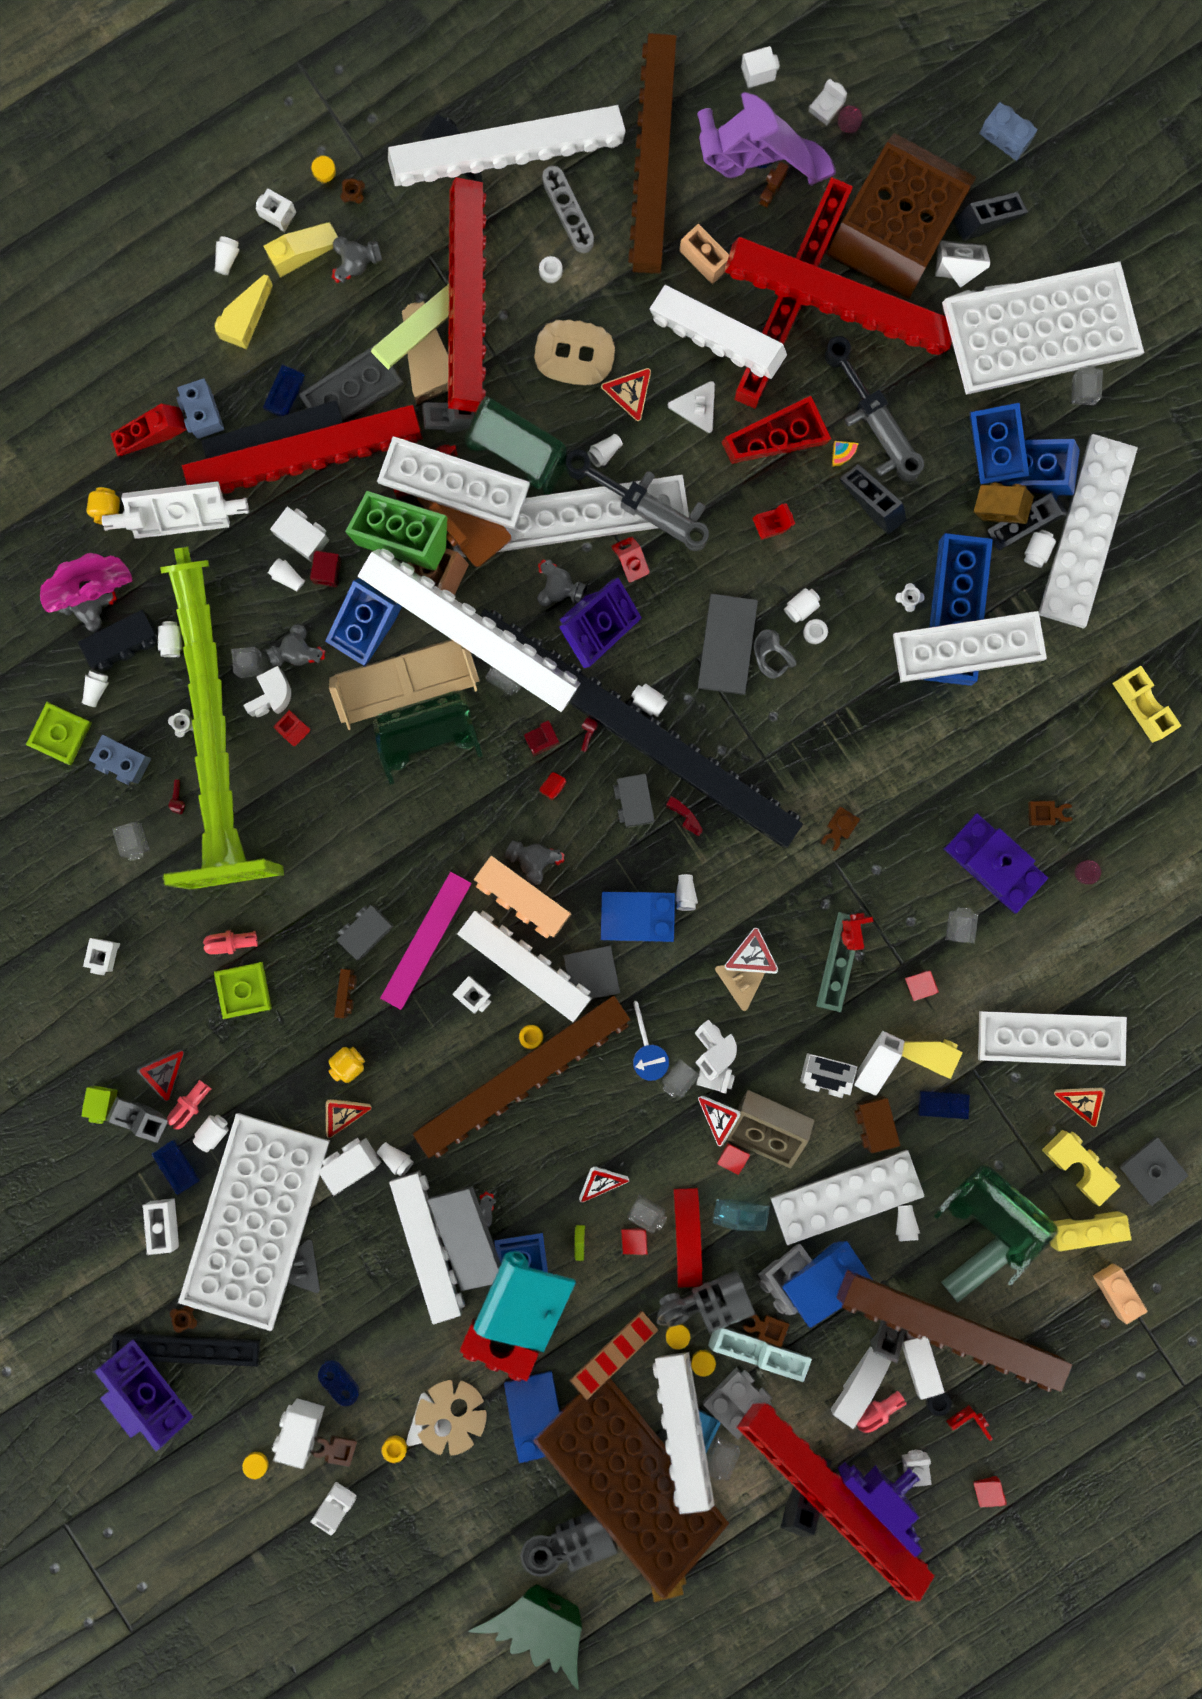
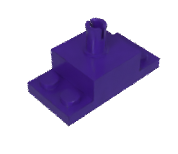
(599, 621)
(996, 862)
(141, 1396)
(886, 1500)

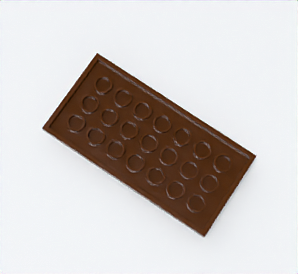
(627, 1485)

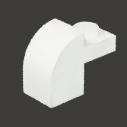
(276, 694)
(720, 1050)
(333, 1508)

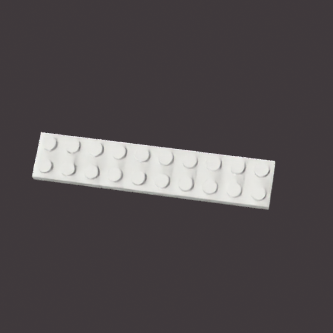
(586, 514)

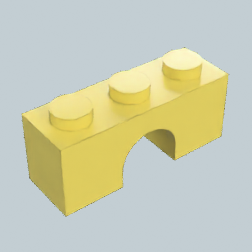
(1137, 694)
(1097, 1181)
(1101, 1230)

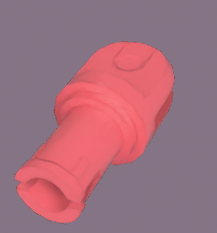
(229, 942)
(187, 1105)
(879, 1412)

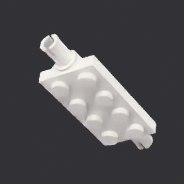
(175, 510)

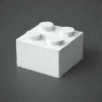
(346, 1168)
(297, 1437)

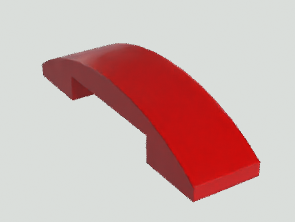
(688, 1237)

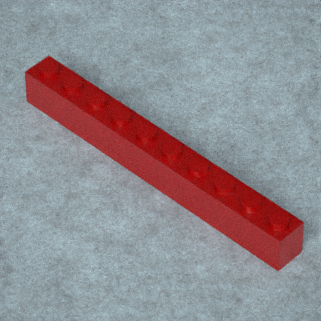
(466, 295)
(838, 296)
(787, 308)
(305, 451)
(835, 1501)

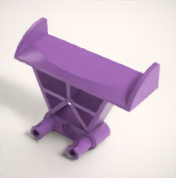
(759, 138)

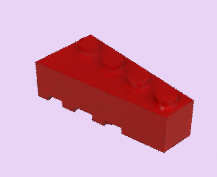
(782, 432)

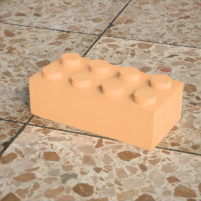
(522, 896)

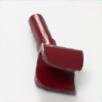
(590, 726)
(175, 804)

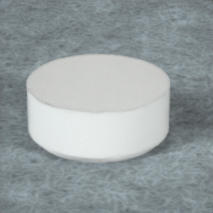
(550, 269)
(815, 631)

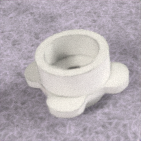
(910, 590)
(175, 721)

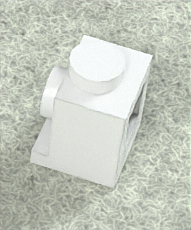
(272, 201)
(94, 950)
(463, 995)

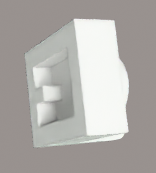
(828, 102)
(720, 1083)
(919, 1463)

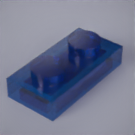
(284, 391)
(944, 1105)
(175, 1167)

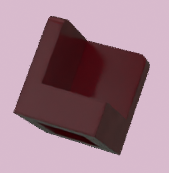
(325, 568)
(541, 738)

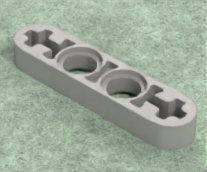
(568, 209)

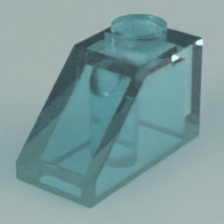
(740, 1215)

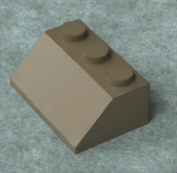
(771, 1129)

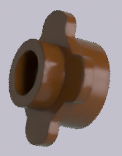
(352, 184)
(178, 1323)

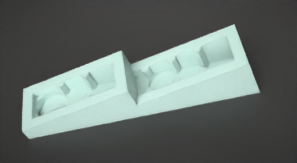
(761, 1353)

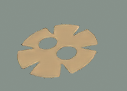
(430, 1413)

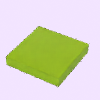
(58, 733)
(242, 990)

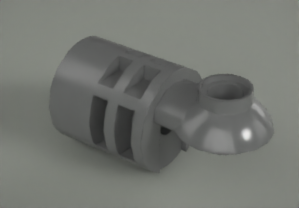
(707, 1301)
(577, 1541)

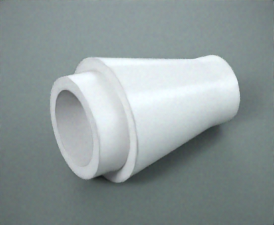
(225, 254)
(604, 450)
(284, 573)
(94, 687)
(685, 894)
(395, 1159)
(907, 1226)

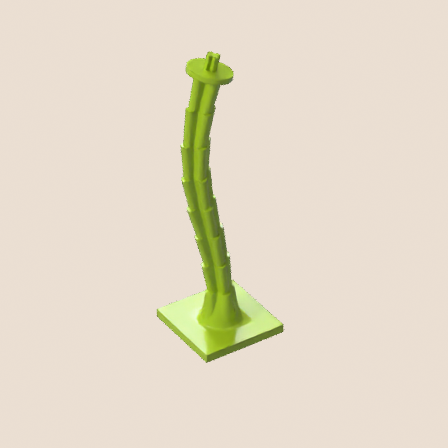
(221, 848)

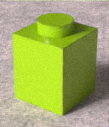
(98, 1103)

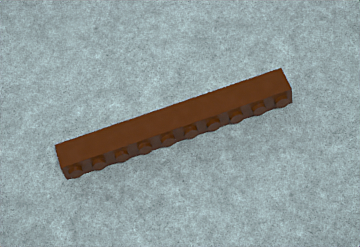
(653, 154)
(521, 1076)
(954, 1331)

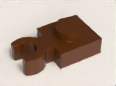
(775, 179)
(1044, 813)
(841, 825)
(770, 1329)
(337, 1451)

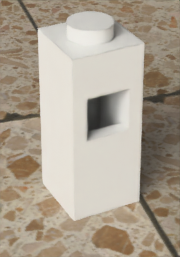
(879, 1063)
(922, 1366)

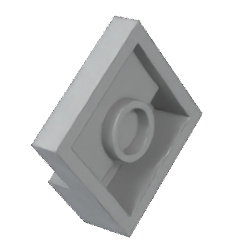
(779, 1273)
(734, 1398)

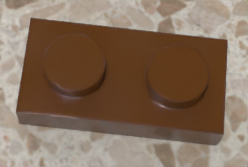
(344, 1004)

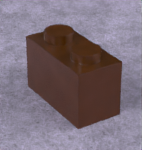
(877, 1124)

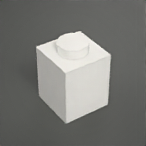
(759, 66)

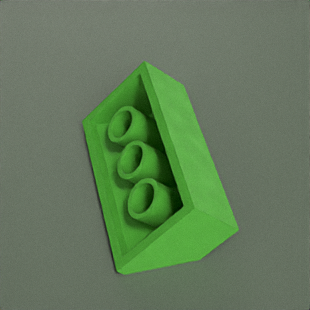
(401, 528)

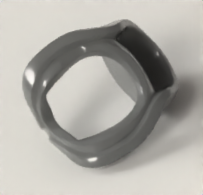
(768, 641)

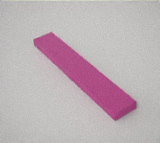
(426, 940)

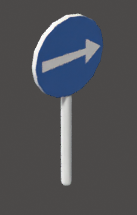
(650, 1060)

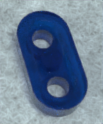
(340, 1382)

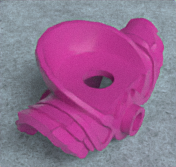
(101, 572)

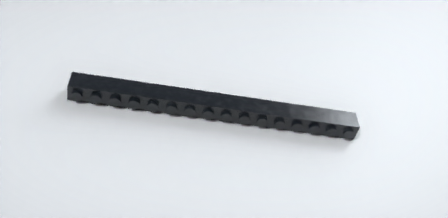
(668, 750)

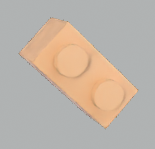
(704, 253)
(1120, 1293)

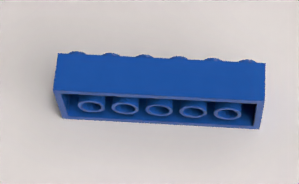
(960, 588)

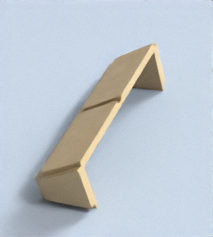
(402, 681)

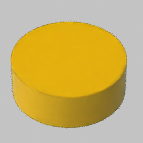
(323, 169)
(531, 1036)
(678, 1336)
(703, 1363)
(394, 1449)
(255, 1465)

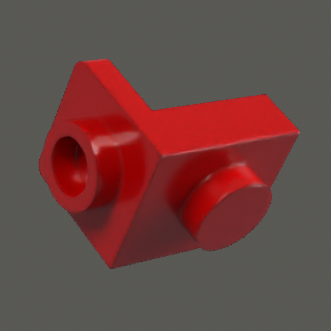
(774, 521)
(852, 931)

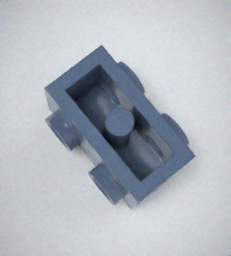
(1008, 131)
(200, 408)
(119, 759)

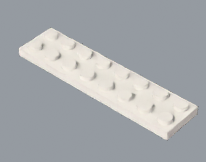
(1087, 531)

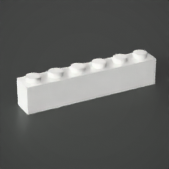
(718, 332)
(524, 965)
(427, 1247)
(684, 1433)

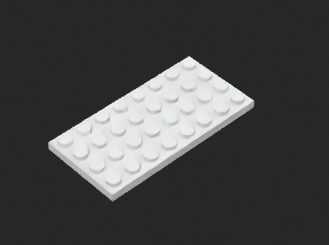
(1042, 327)
(254, 1222)

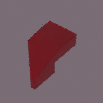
(690, 822)

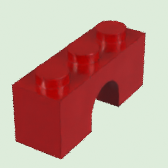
(516, 1362)

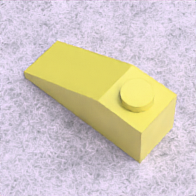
(300, 247)
(243, 314)
(933, 1055)

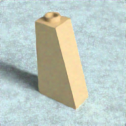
(427, 363)

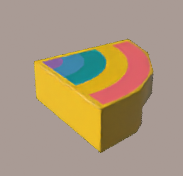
(843, 452)

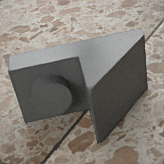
(888, 1342)

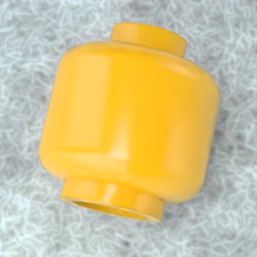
(102, 502)
(346, 1064)

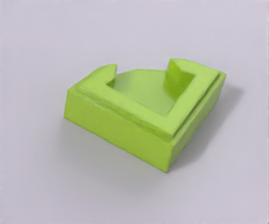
(579, 1243)

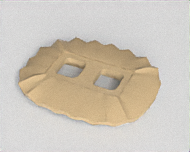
(572, 369)

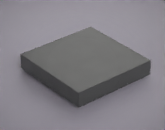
(594, 971)

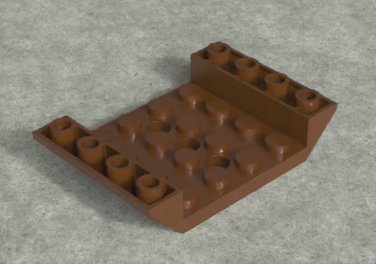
(894, 243)

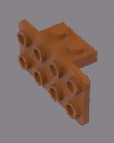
(472, 535)

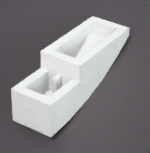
(860, 1388)

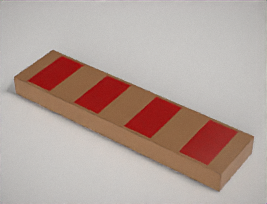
(613, 1355)

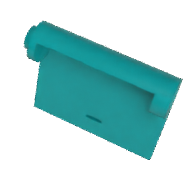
(519, 1302)

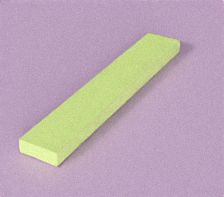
(413, 329)

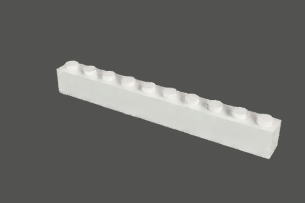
(505, 145)
(469, 629)

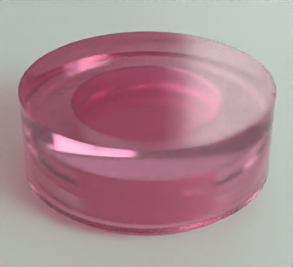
(850, 119)
(1087, 872)

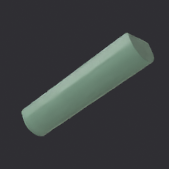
(836, 970)
(976, 1270)

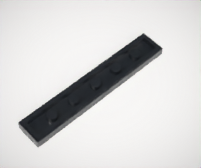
(274, 429)
(192, 1349)

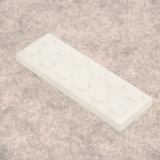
(453, 482)
(969, 646)
(1052, 1038)
(847, 1197)

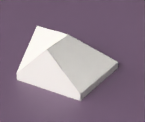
(961, 261)

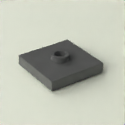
(1153, 1171)

